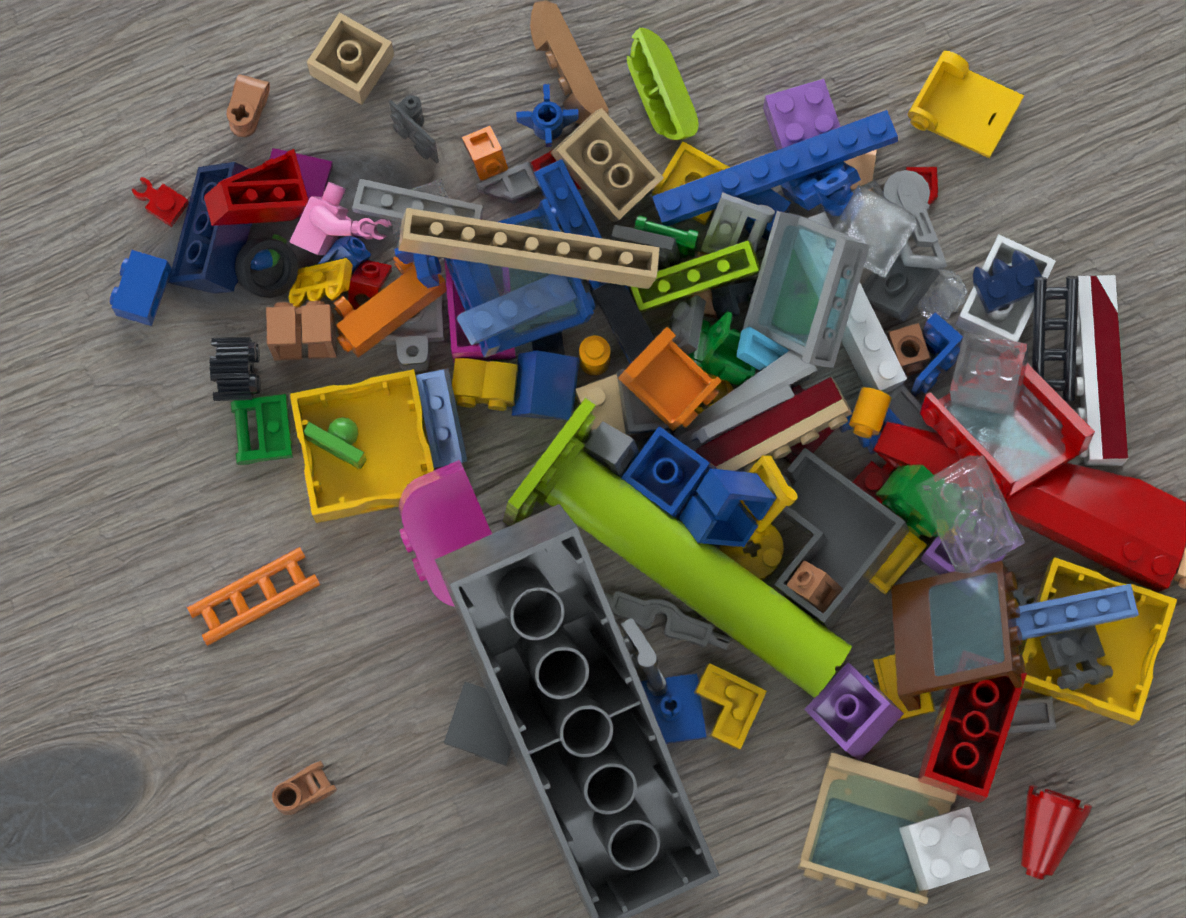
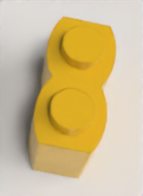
(484, 383)

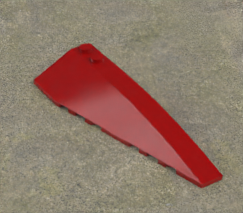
(1082, 508)

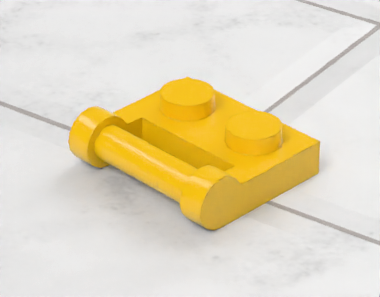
(773, 479)

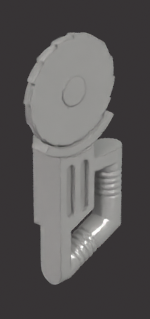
(912, 193)

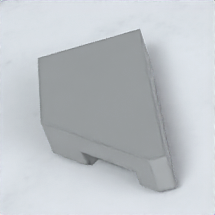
(511, 185)

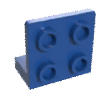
(939, 339)

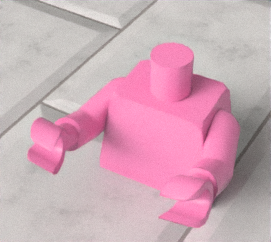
(326, 220)

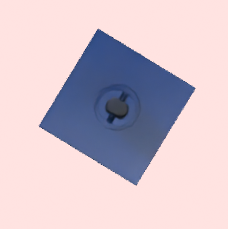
(678, 710)

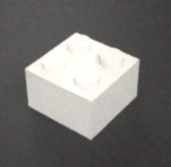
(944, 848)

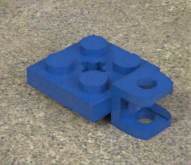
(824, 187)

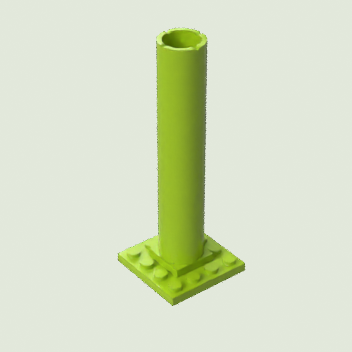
(675, 560)

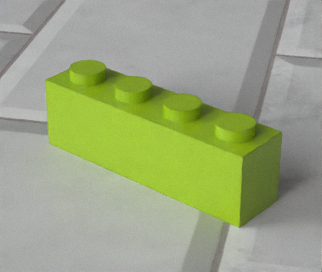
(698, 276)

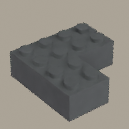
(847, 533)

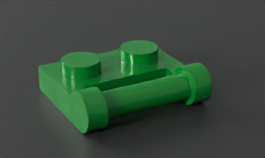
(685, 240)
(272, 428)

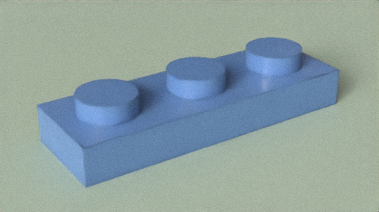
(441, 417)

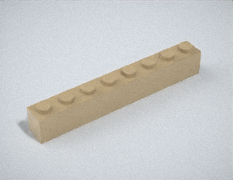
(528, 248)

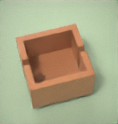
(308, 325)

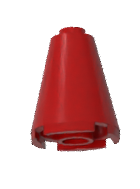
(1049, 830)

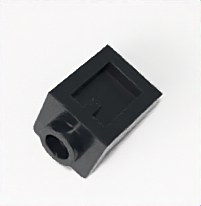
(729, 296)

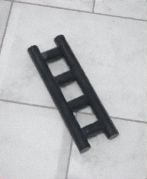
(1068, 324)

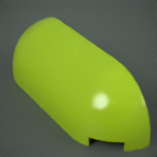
(661, 86)

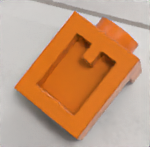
(485, 153)

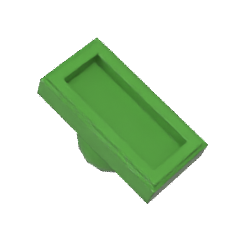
(338, 440)

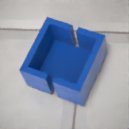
(718, 514)

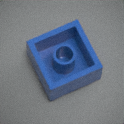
(667, 472)

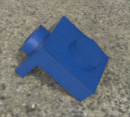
(426, 266)

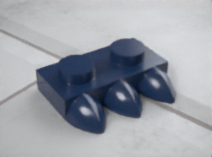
(1007, 283)

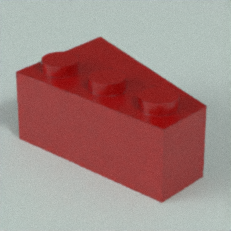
(259, 194)

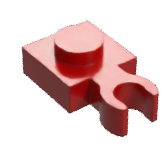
(162, 203)

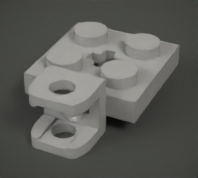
(415, 335)

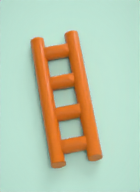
(233, 592)

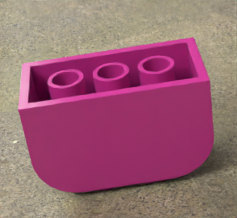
(438, 518)

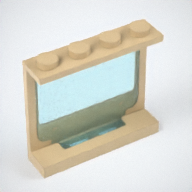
(858, 831)

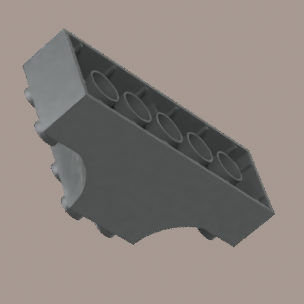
(577, 715)

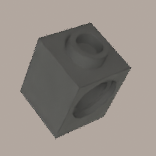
(611, 448)

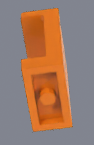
(669, 381)

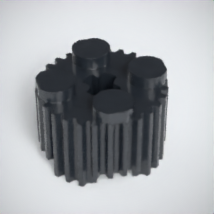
(234, 368)

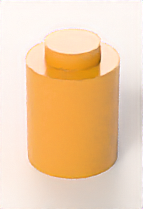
(594, 355)
(869, 412)

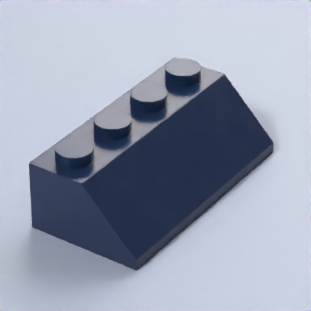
(208, 252)

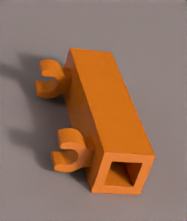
(385, 311)

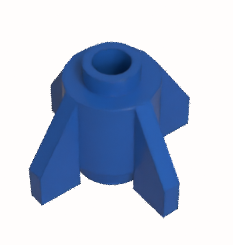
(547, 118)

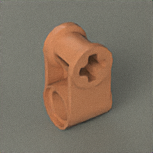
(247, 100)
(305, 789)

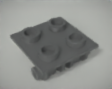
(408, 122)

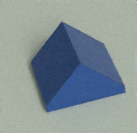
(545, 385)

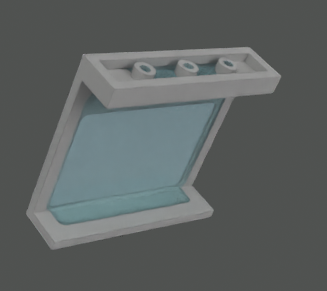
(806, 287)

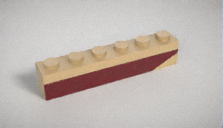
(779, 428)

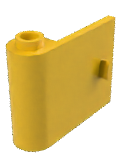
(962, 104)

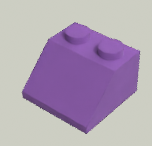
(853, 711)

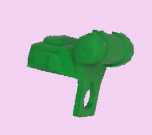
(718, 352)

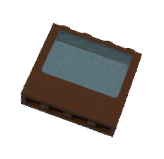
(956, 631)

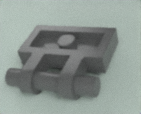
(1075, 647)

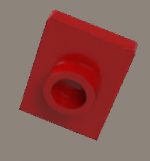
(367, 280)

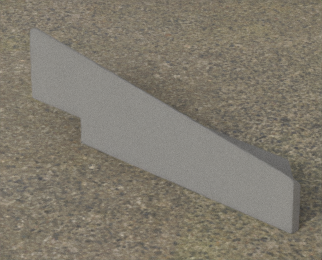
(749, 400)

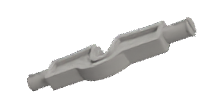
(677, 625)

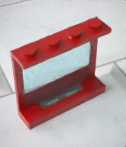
(1019, 446)

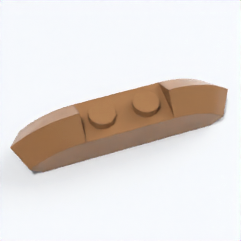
(553, 35)

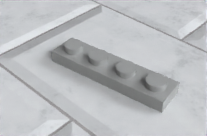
(391, 202)

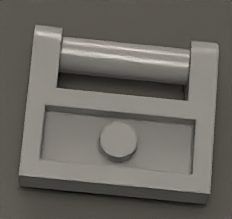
(729, 221)

